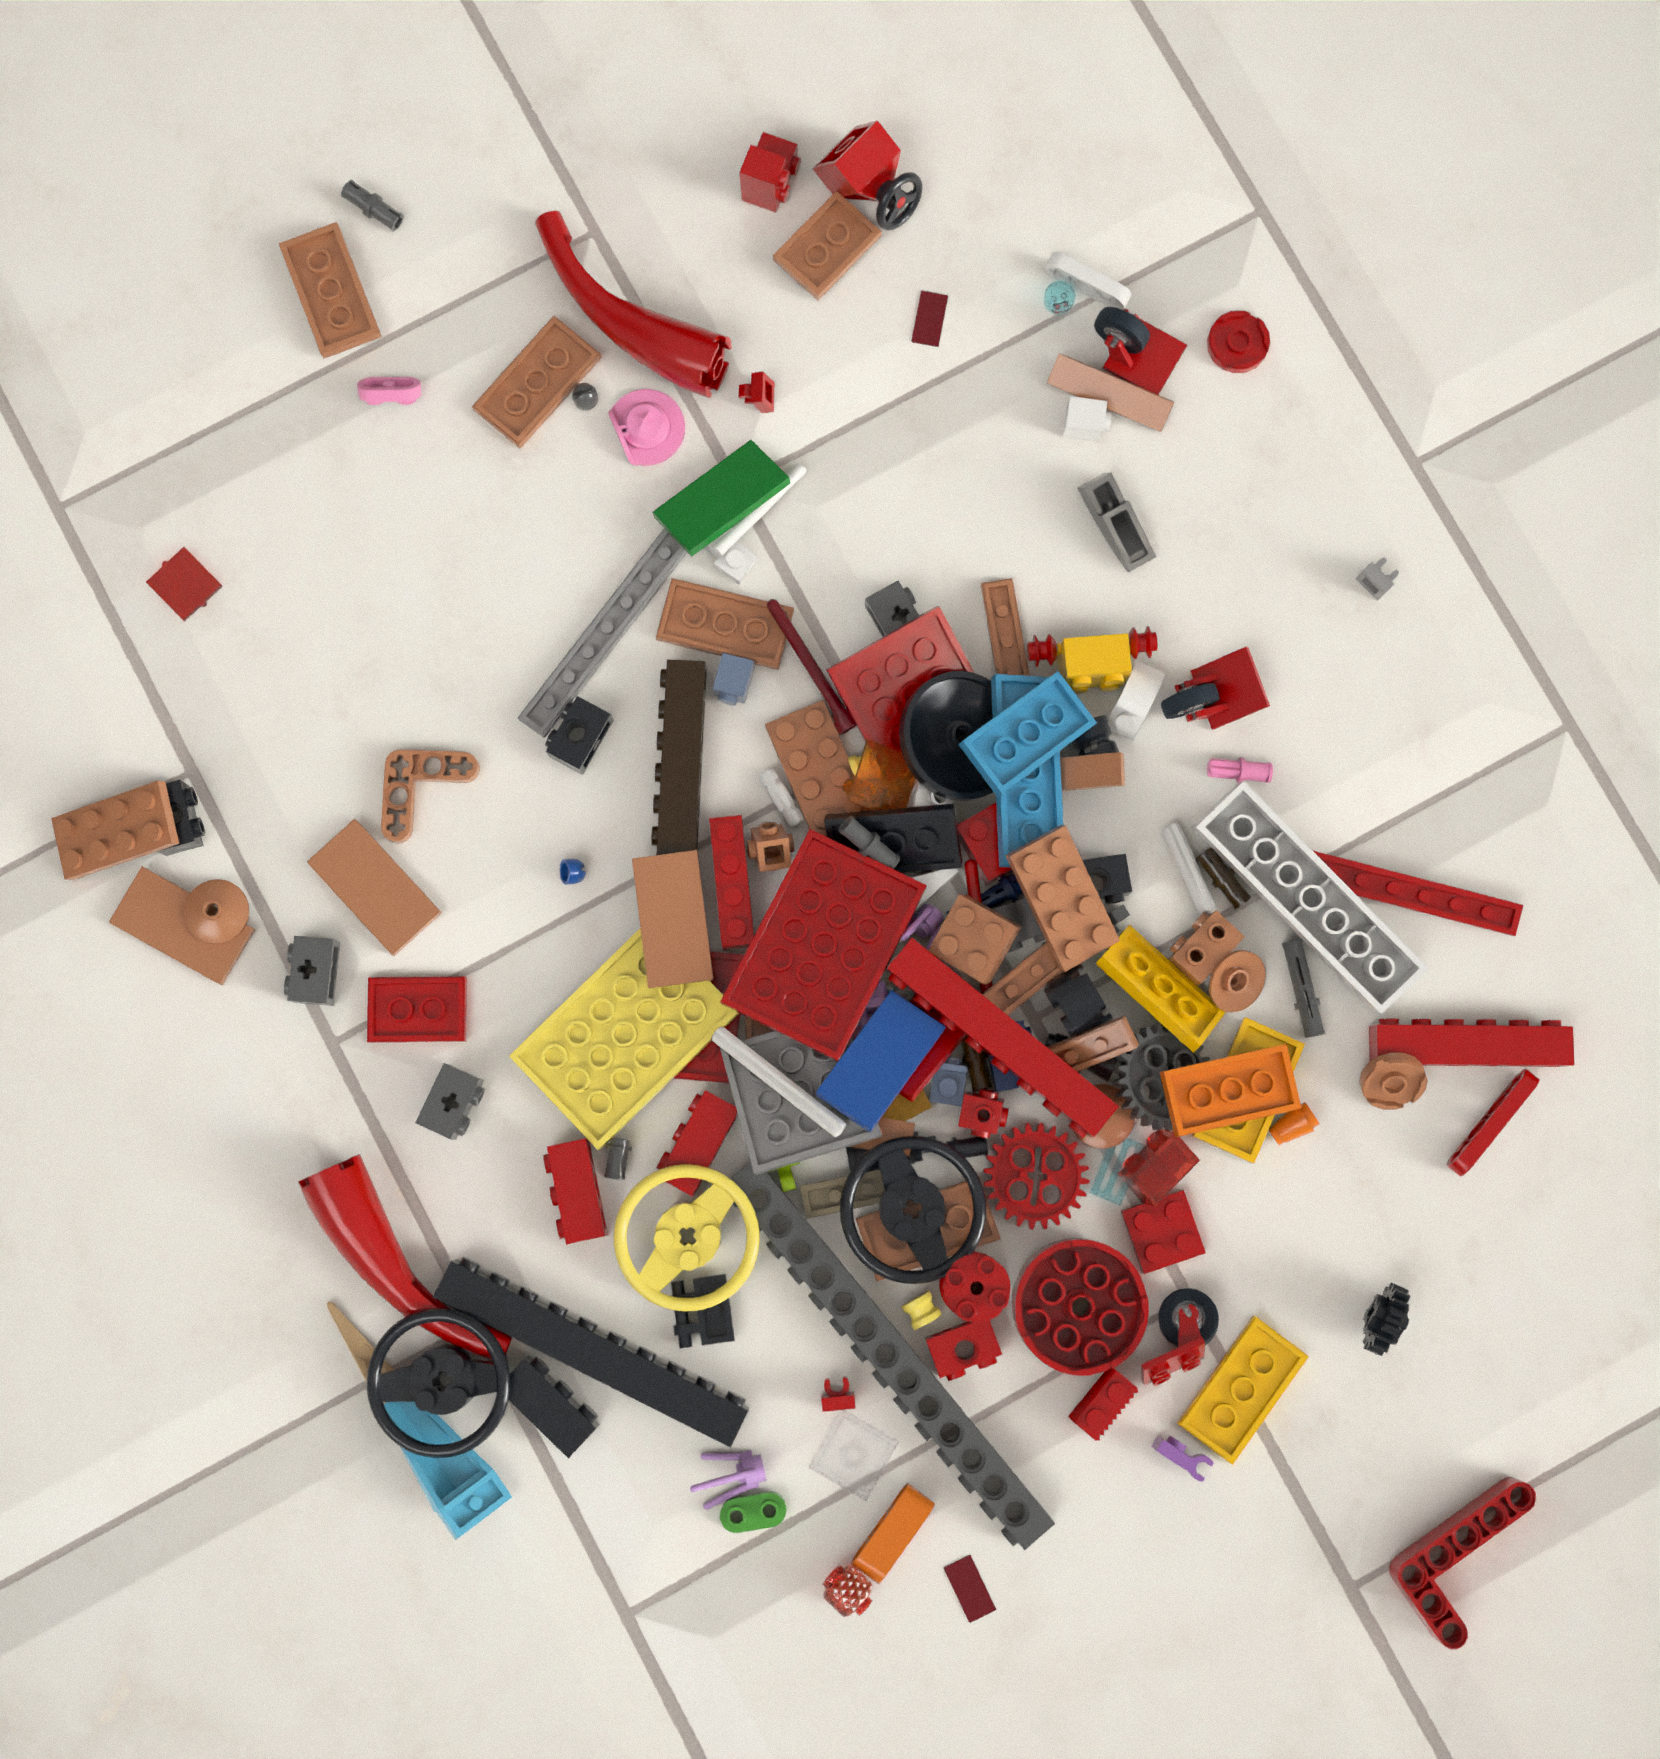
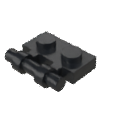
(713, 1323)

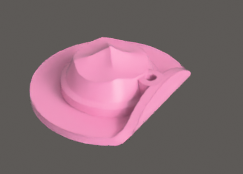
(648, 426)

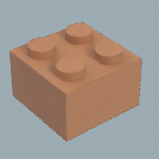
(974, 938)

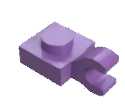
(1175, 1452)

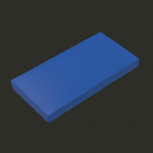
(880, 1061)

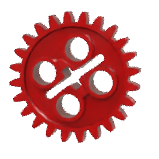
(1066, 1178)

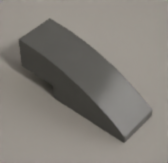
(1117, 521)

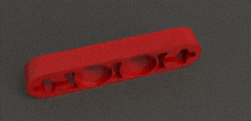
(1493, 1122)

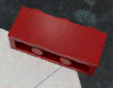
(699, 1138)
(575, 1191)

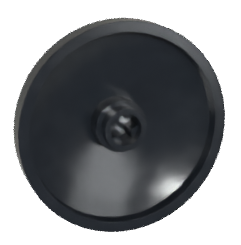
(933, 725)

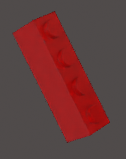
(732, 882)

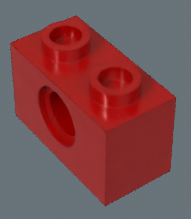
(943, 1346)

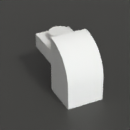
(1135, 700)

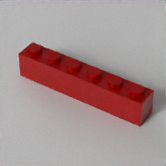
(1475, 1044)

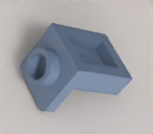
(949, 1083)

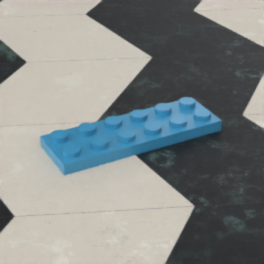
(1036, 800)

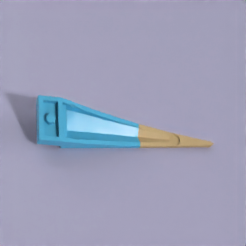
(457, 1487)

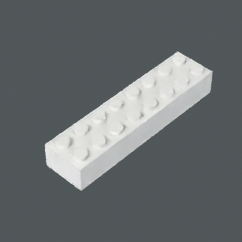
(1310, 897)

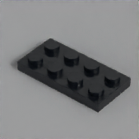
(920, 835)

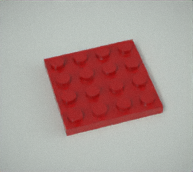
(888, 671)

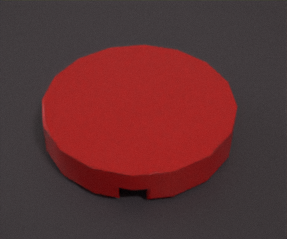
(1238, 341)

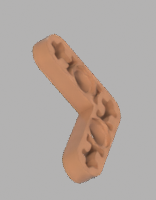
(416, 772)

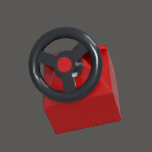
(865, 170)

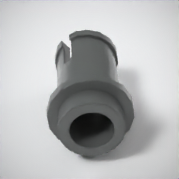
(617, 1158)

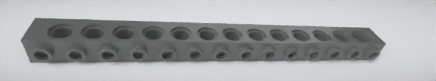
(1034, 1519)

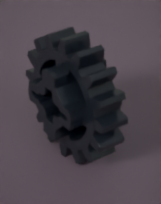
(1386, 1319)

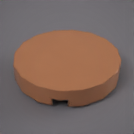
(1393, 1080)

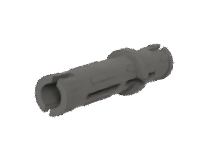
(1294, 950)

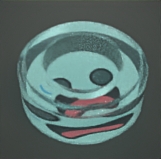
(1059, 297)

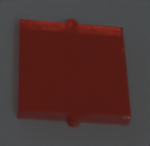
(184, 584)

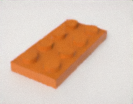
(1230, 1090)

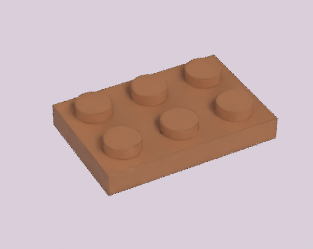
(827, 245)

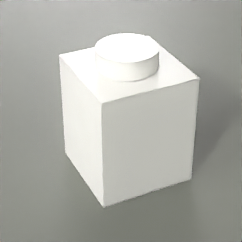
(1086, 419)

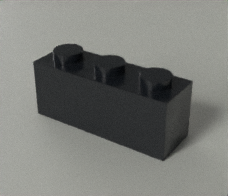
(550, 1406)

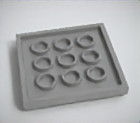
(771, 1125)

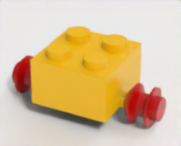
(1094, 660)

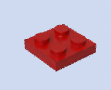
(1163, 1232)

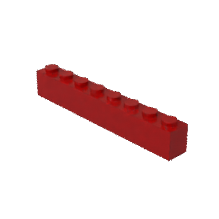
(1002, 1038)

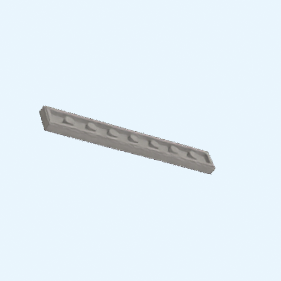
(603, 634)

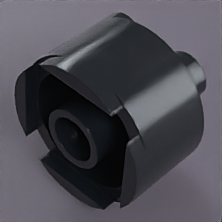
(1078, 1001)

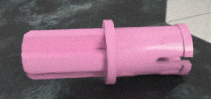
(1240, 770)

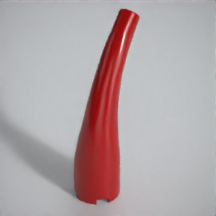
(666, 345)
(359, 1229)

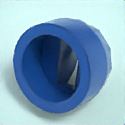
(571, 871)

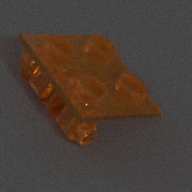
(881, 779)

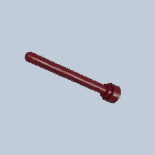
(842, 717)

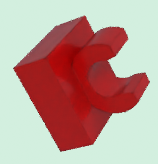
(759, 392)
(839, 1399)

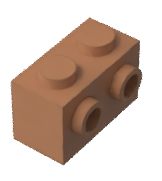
(1205, 947)

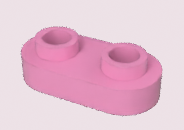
(389, 389)

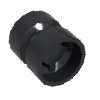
(1098, 735)

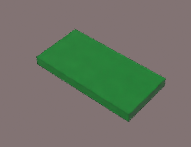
(721, 497)

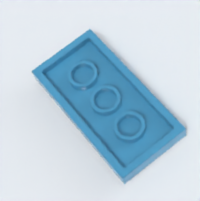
(1027, 733)

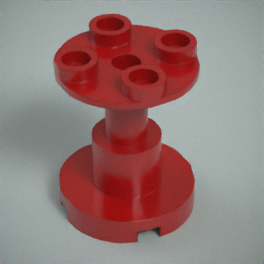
(992, 1292)

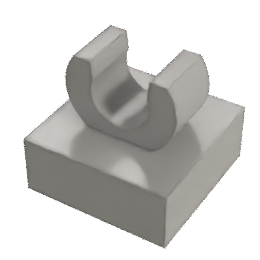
(1375, 580)

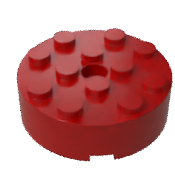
(1115, 1311)

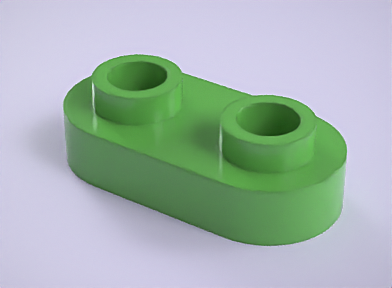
(752, 1509)

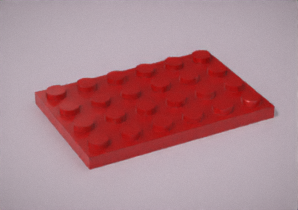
(823, 945)

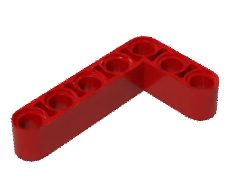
(1453, 1552)

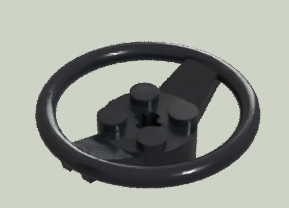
(922, 1231)
(422, 1383)

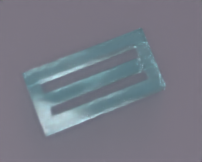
(1106, 1194)

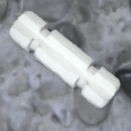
(781, 797)

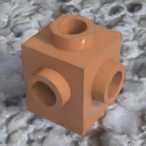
(770, 847)

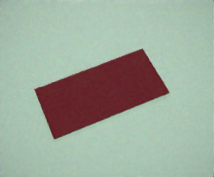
(929, 318)
(969, 1588)

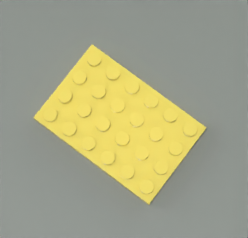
(619, 1042)

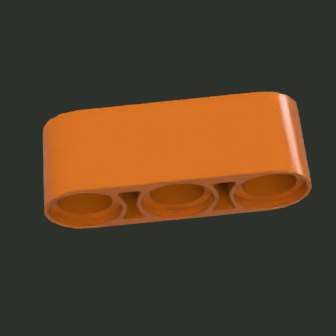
(892, 1533)

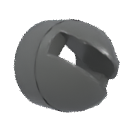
(585, 401)

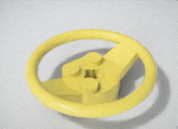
(674, 1254)

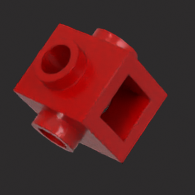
(972, 1119)

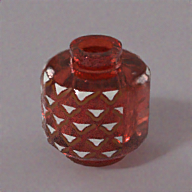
(847, 1590)

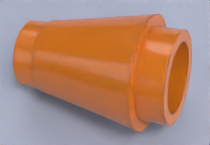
(1294, 1125)

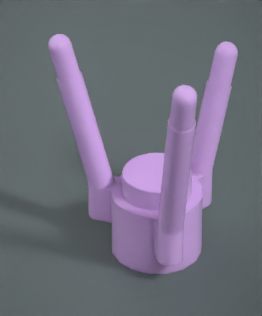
(924, 923)
(749, 1472)

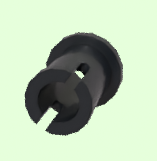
(970, 1146)

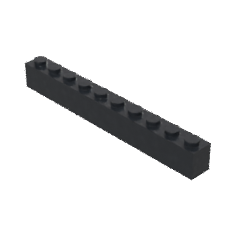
(591, 1351)

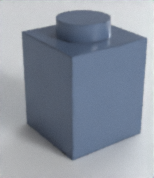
(733, 679)

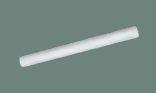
(745, 524)

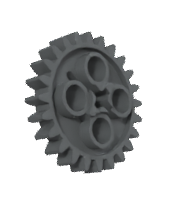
(1137, 1072)

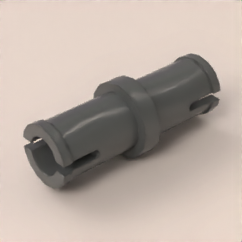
(372, 205)
(868, 843)

